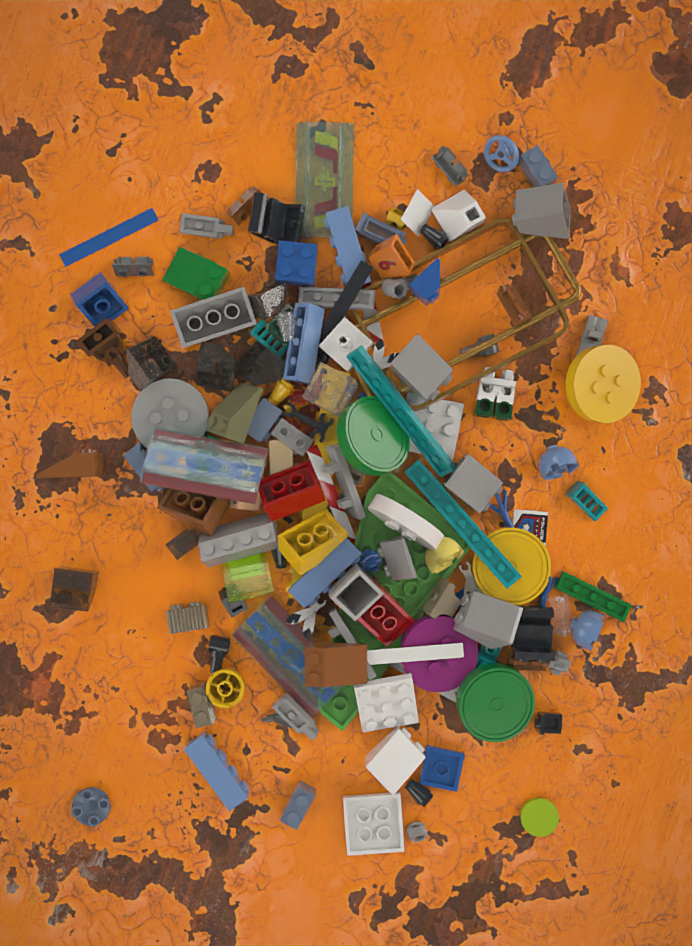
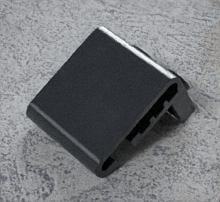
(275, 220)
(534, 635)

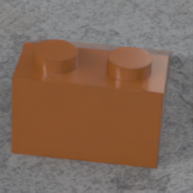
(84, 464)
(194, 510)
(335, 664)

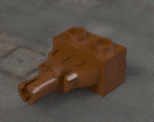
(104, 344)

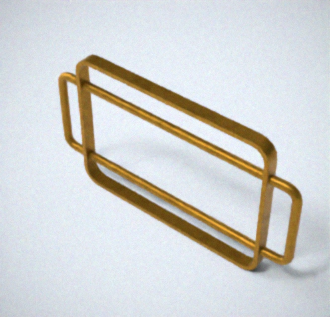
(519, 242)

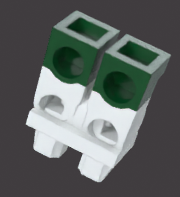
(495, 389)

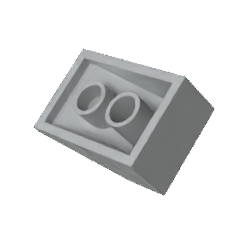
(398, 559)

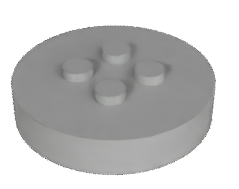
(169, 406)

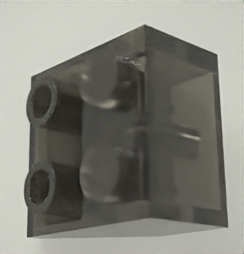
(73, 588)

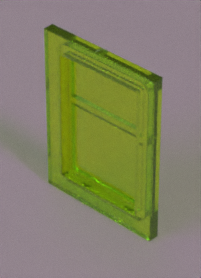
(247, 577)

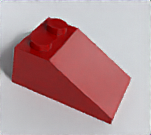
(386, 618)

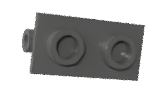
(455, 172)
(142, 267)

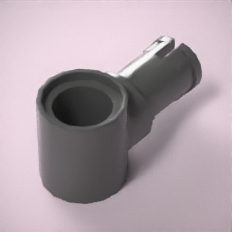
(490, 351)

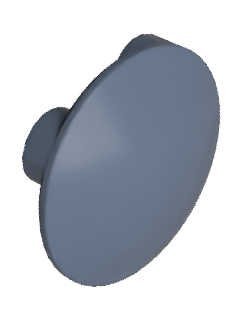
(91, 806)

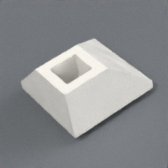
(458, 215)

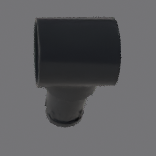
(219, 648)

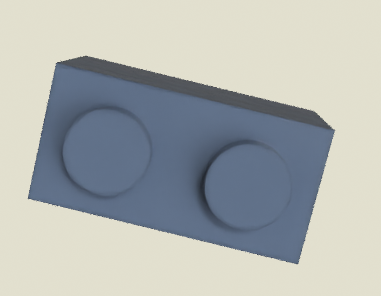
(537, 167)
(264, 420)
(298, 805)

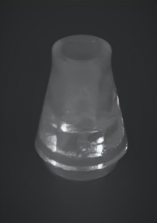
(286, 324)

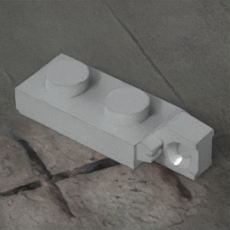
(204, 226)
(295, 716)

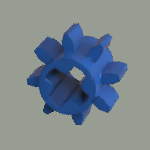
(370, 560)

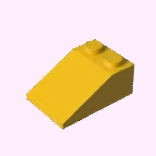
(311, 541)

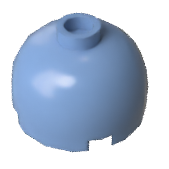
(557, 461)
(586, 628)

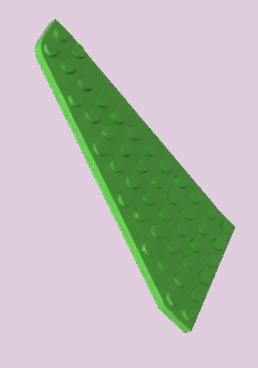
(408, 592)

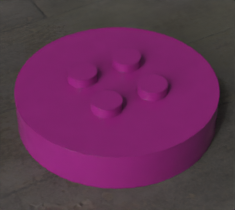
(438, 674)

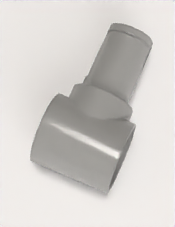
(398, 287)

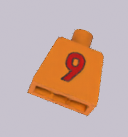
(391, 258)

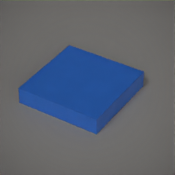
(441, 768)

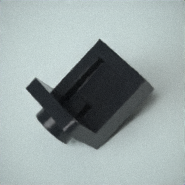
(548, 723)

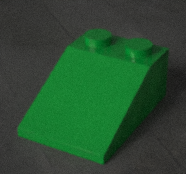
(196, 275)

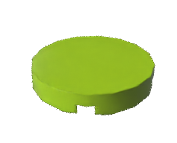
(539, 817)

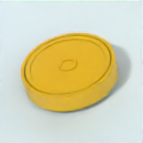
(603, 383)
(526, 555)

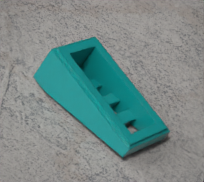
(257, 328)
(577, 492)

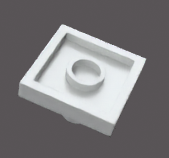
(342, 341)

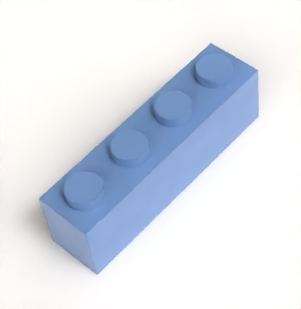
(345, 241)
(304, 349)
(320, 577)
(217, 770)

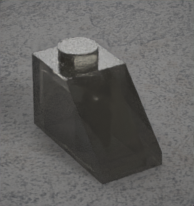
(268, 300)
(183, 543)

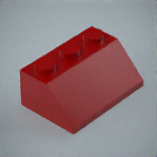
(290, 491)

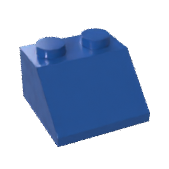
(98, 300)

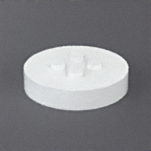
(406, 522)

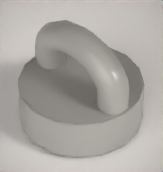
(418, 833)

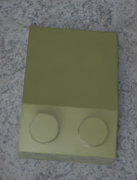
(235, 413)

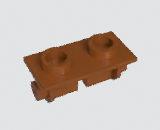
(241, 211)
(514, 304)
(532, 665)

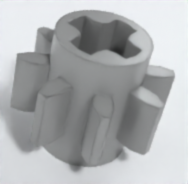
(560, 664)

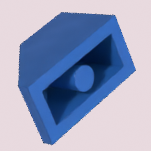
(427, 284)

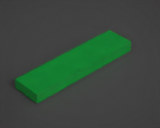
(593, 596)

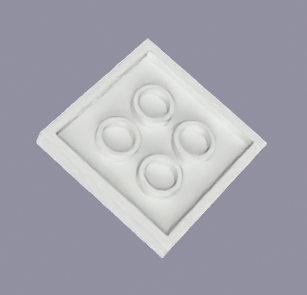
(441, 420)
(386, 702)
(373, 823)

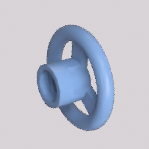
(504, 151)

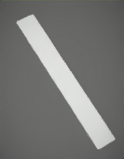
(417, 653)

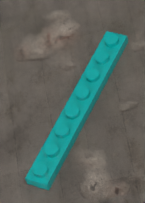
(401, 411)
(463, 524)

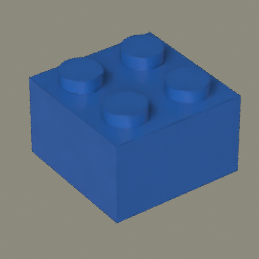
(296, 263)

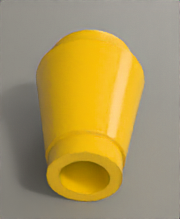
(280, 391)

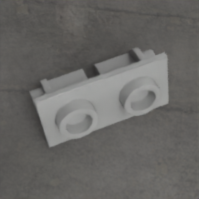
(292, 437)

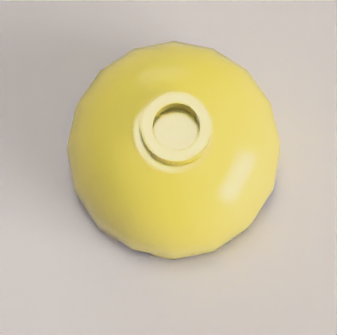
(442, 557)

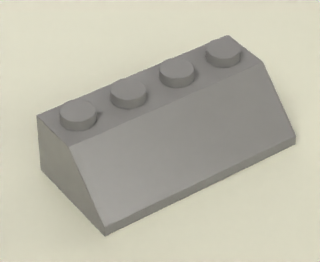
(213, 317)
(238, 540)

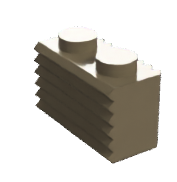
(187, 618)
(201, 705)

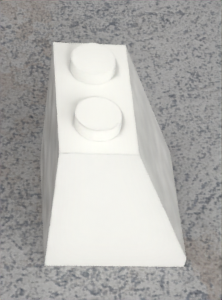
(395, 759)

